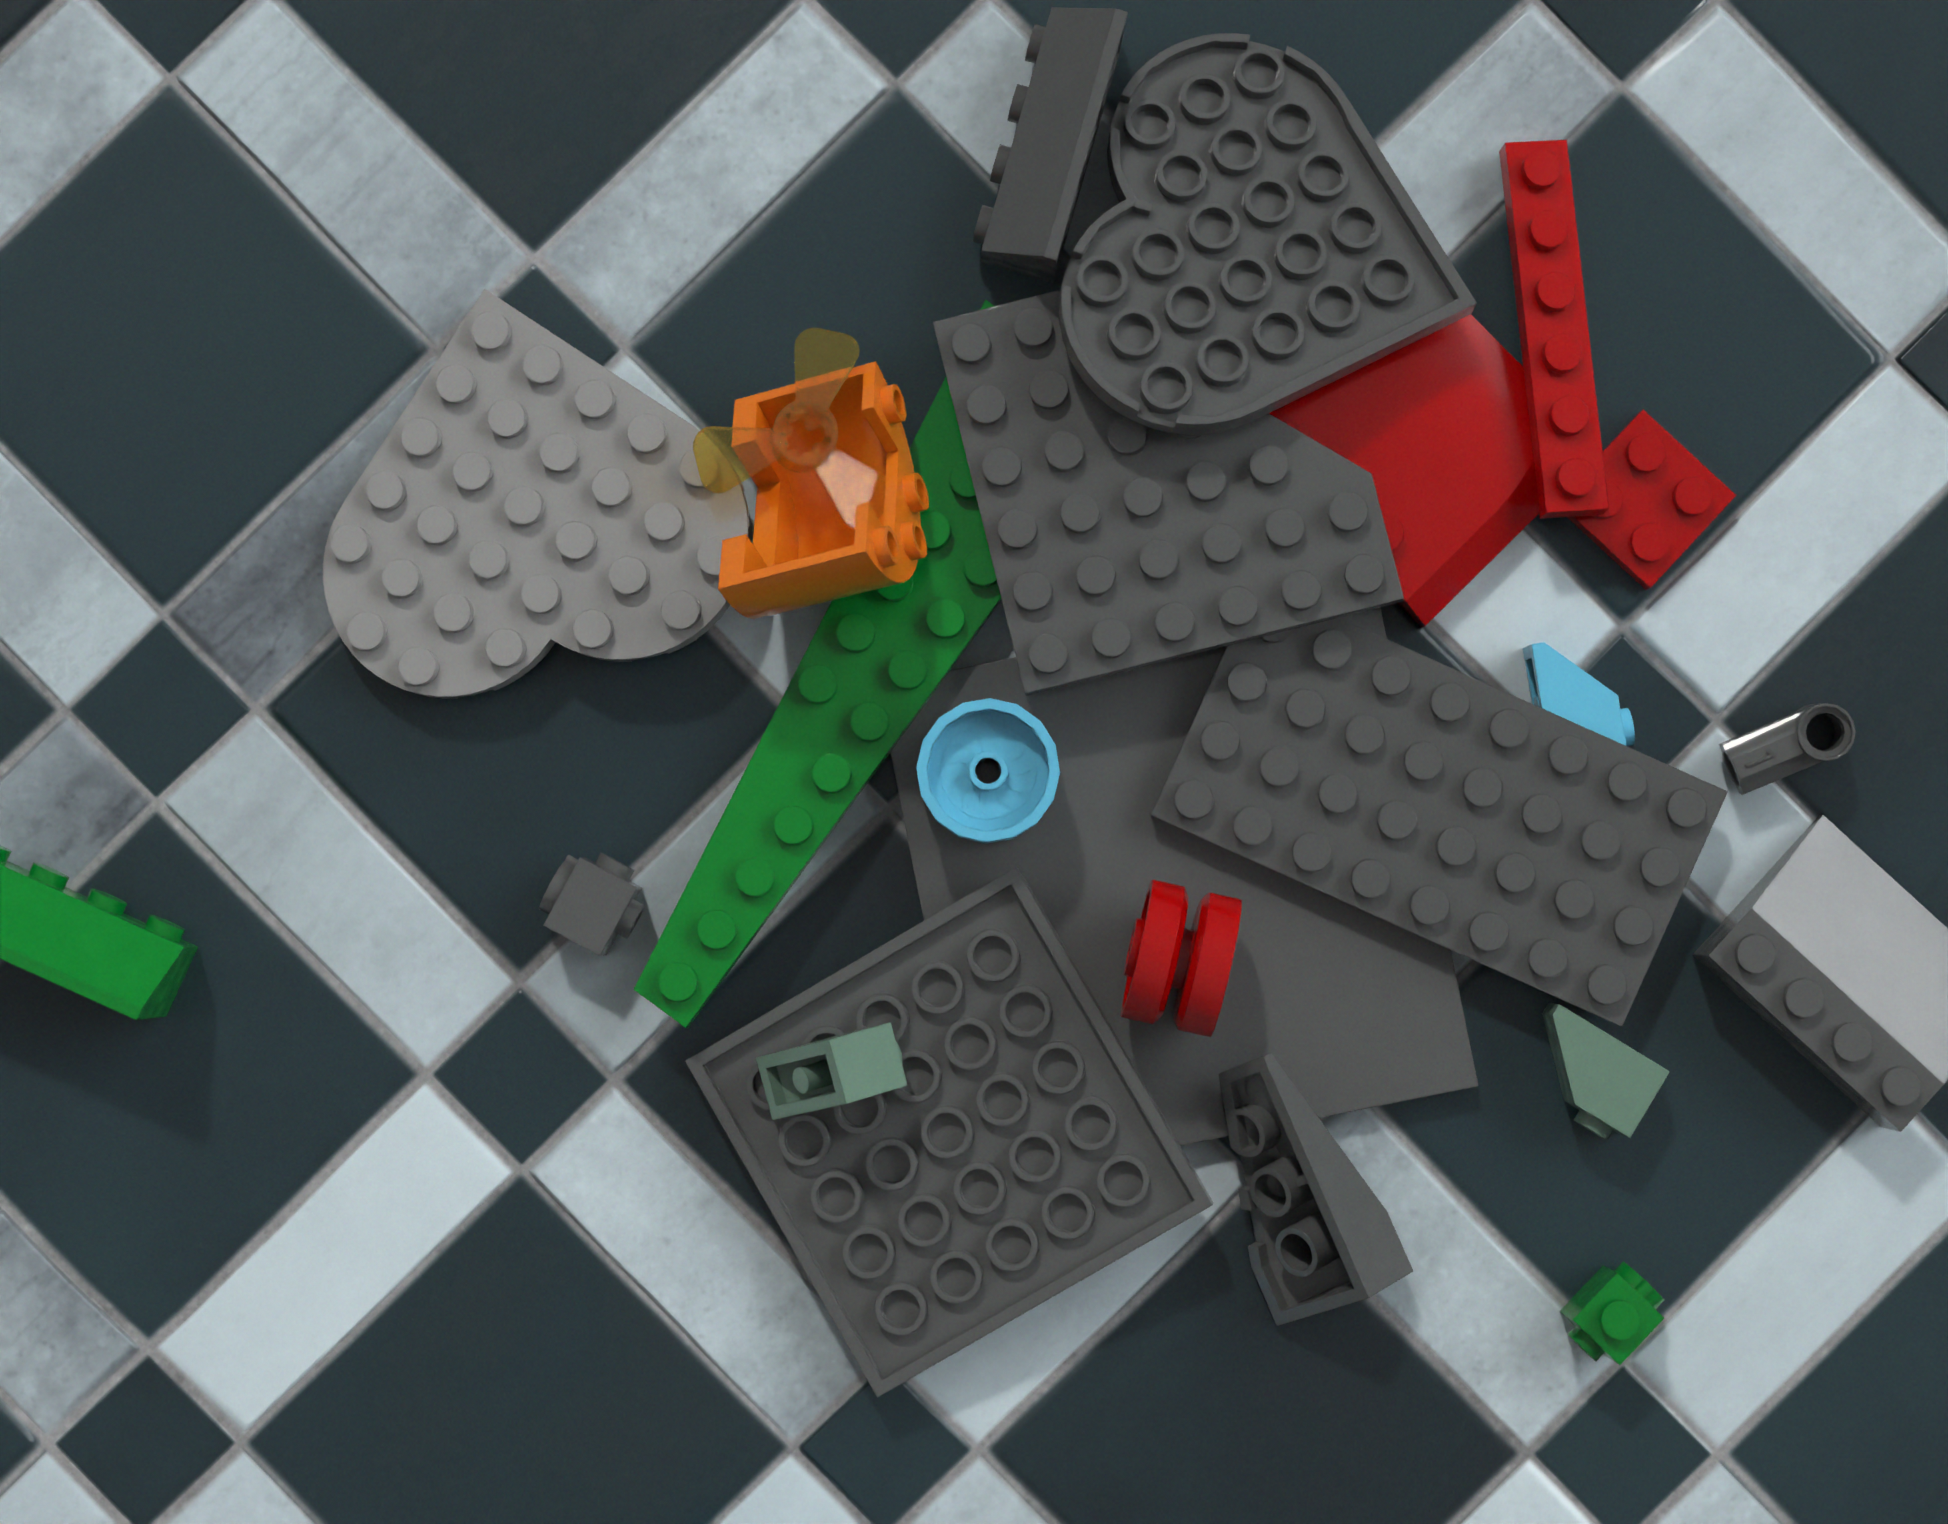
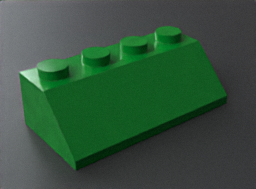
(89, 942)

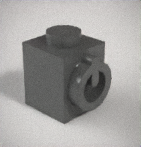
(592, 902)

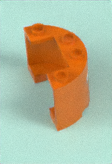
(800, 542)

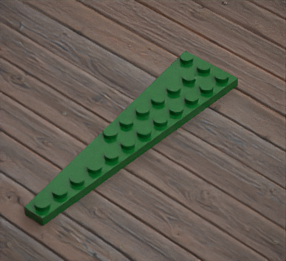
(836, 724)

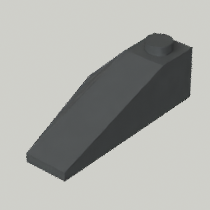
(1311, 1212)

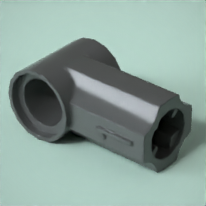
(1783, 747)

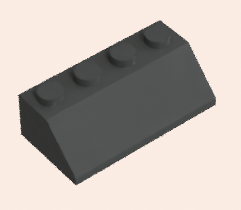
(1052, 140)

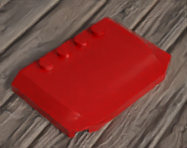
(1445, 450)

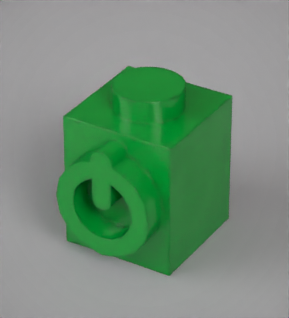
(1613, 1313)

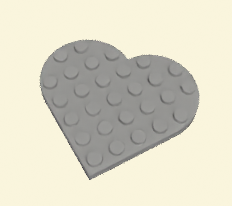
(525, 513)

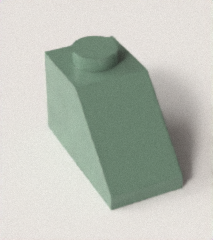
(832, 1071)
(1600, 1074)

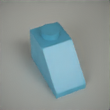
(1575, 695)

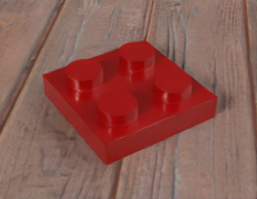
(1655, 498)

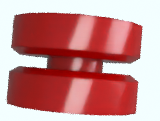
(1173, 956)

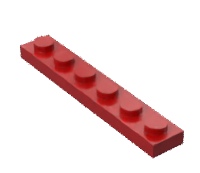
(1553, 329)

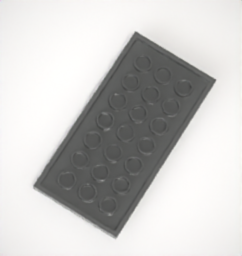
(1443, 808)

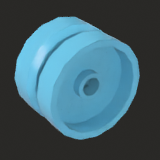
(1024, 757)

